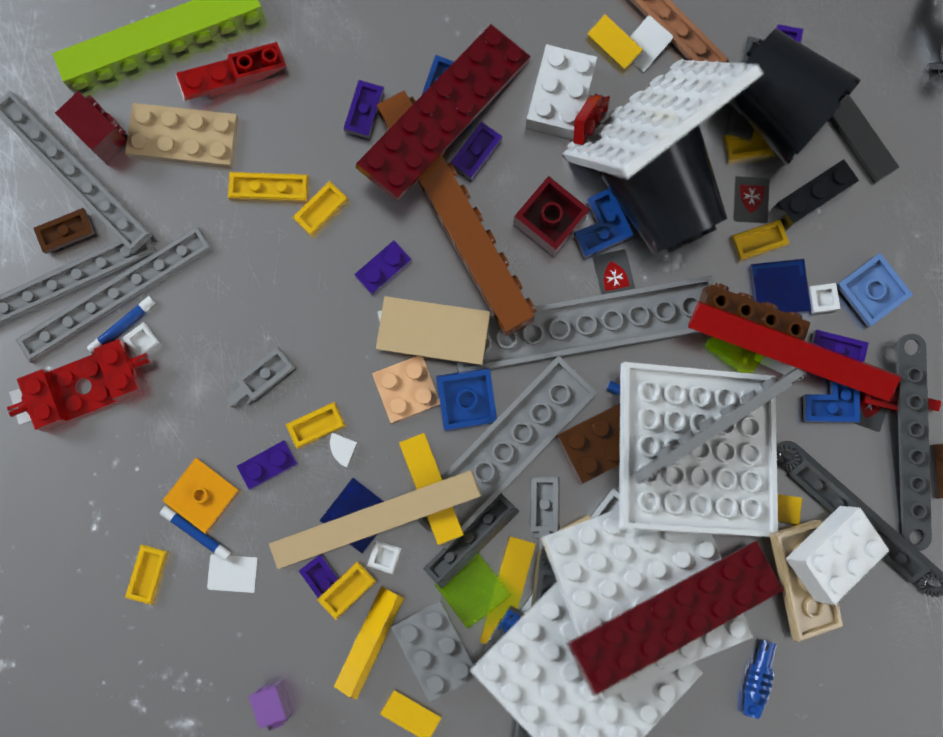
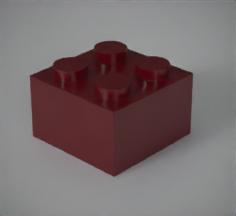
(93, 126)
(551, 215)

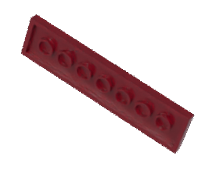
(442, 112)
(674, 618)

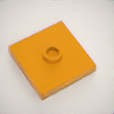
(201, 495)

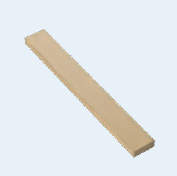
(375, 519)

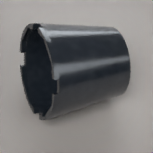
(792, 95)
(672, 196)

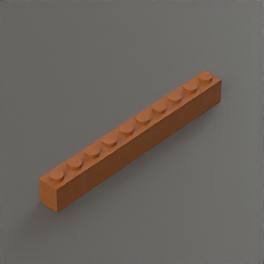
(467, 233)

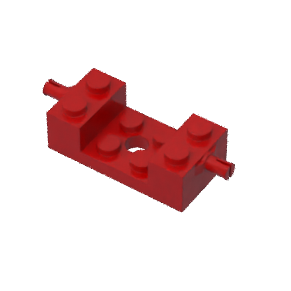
(54, 395)

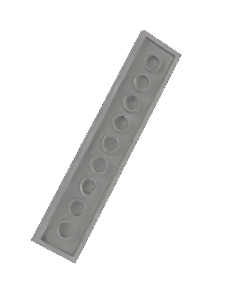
(596, 324)

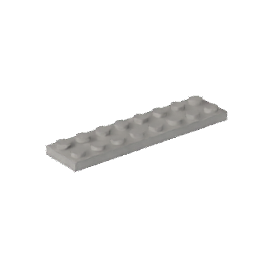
(518, 437)

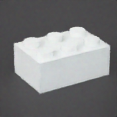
(560, 91)
(837, 554)

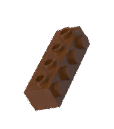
(763, 313)

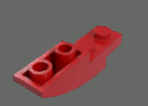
(231, 74)

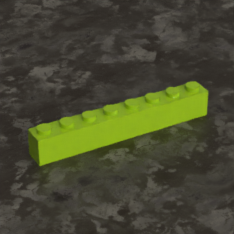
(152, 38)

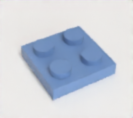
(874, 290)

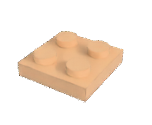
(406, 389)

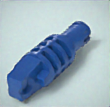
(759, 681)

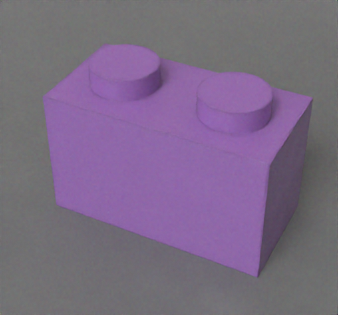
(271, 705)

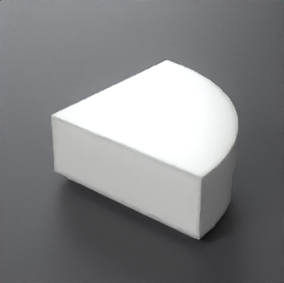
(342, 449)

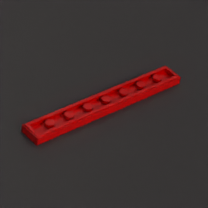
(793, 351)

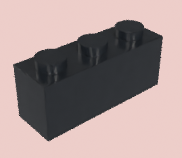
(815, 194)

